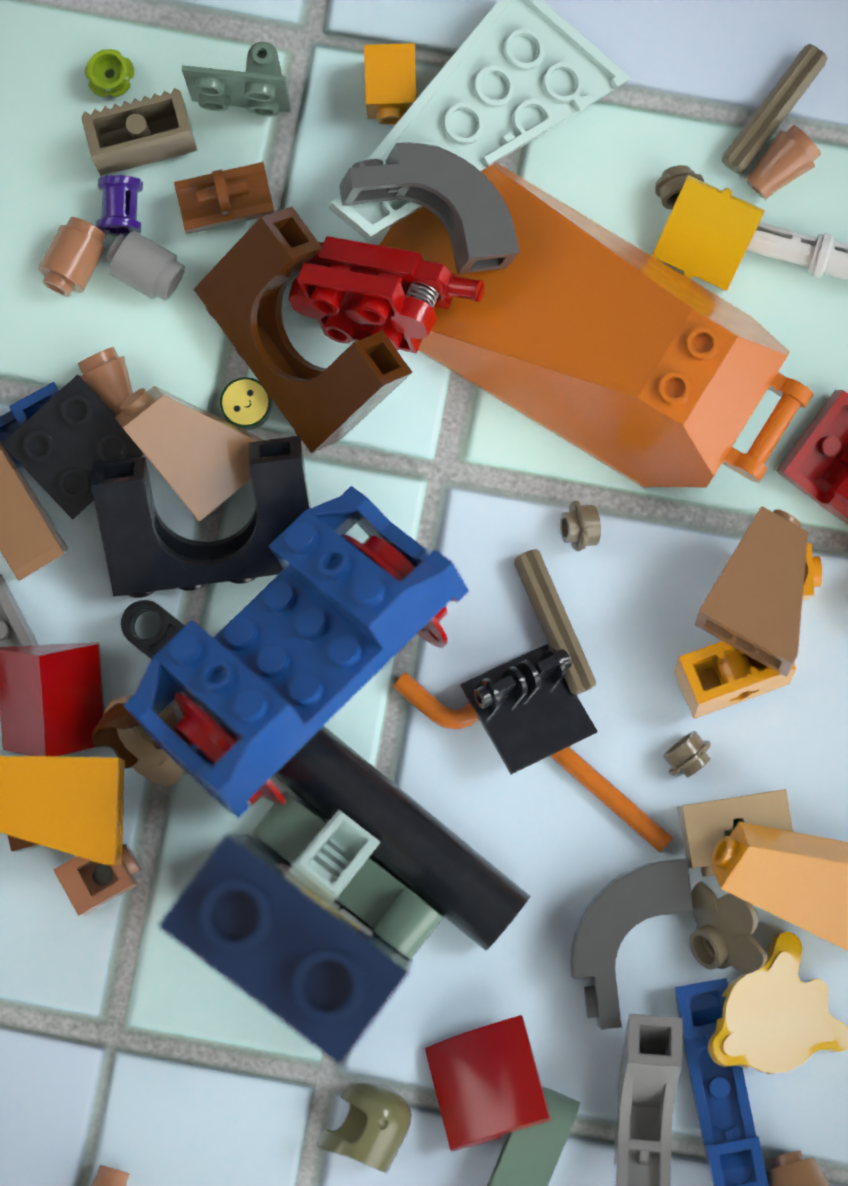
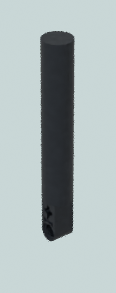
(411, 839)

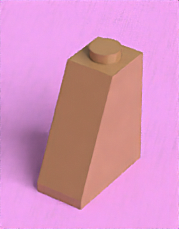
(189, 447)
(761, 592)

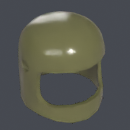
(372, 1127)

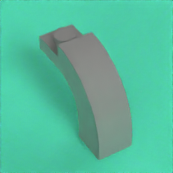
(646, 1100)

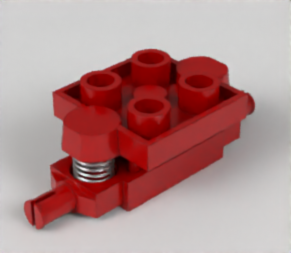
(376, 288)

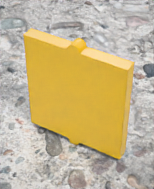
(708, 233)

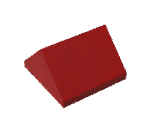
(50, 698)

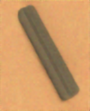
(774, 109)
(554, 618)

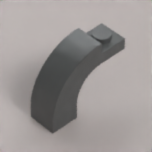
(448, 187)
(615, 910)

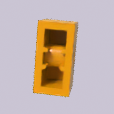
(723, 677)

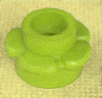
(109, 60)

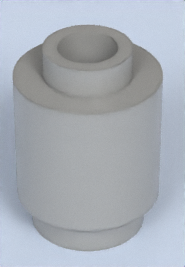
(145, 265)

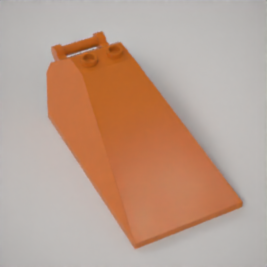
(608, 345)

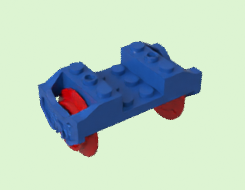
(294, 649)

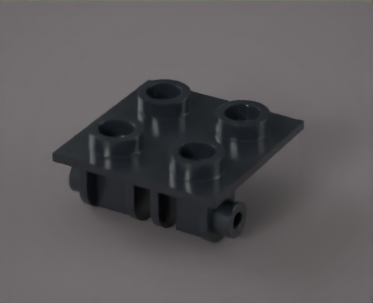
(65, 442)
(529, 707)

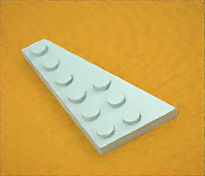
(496, 93)

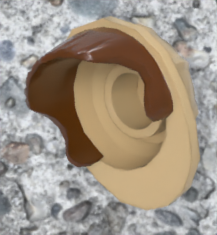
(131, 743)

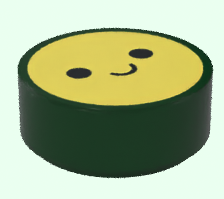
(245, 403)

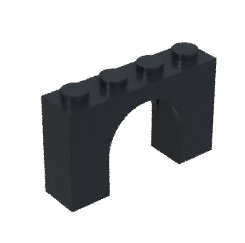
(151, 557)

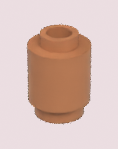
(72, 257)

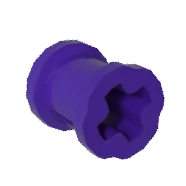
(119, 204)

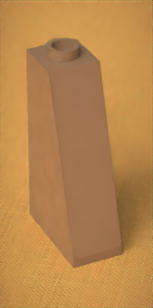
(26, 530)

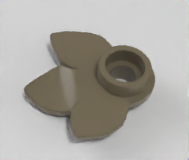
(725, 932)

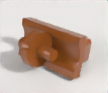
(224, 197)

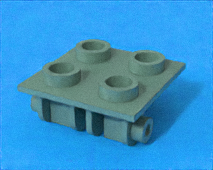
(258, 88)

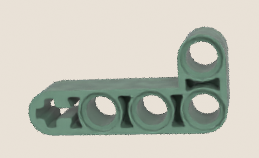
(372, 894)
(533, 1152)

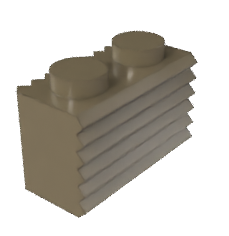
(139, 132)

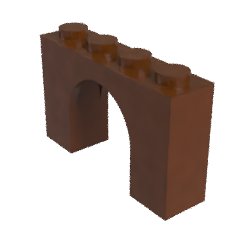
(246, 301)

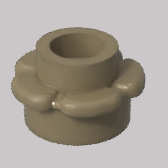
(670, 184)
(580, 526)
(688, 755)

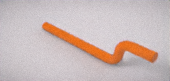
(567, 759)

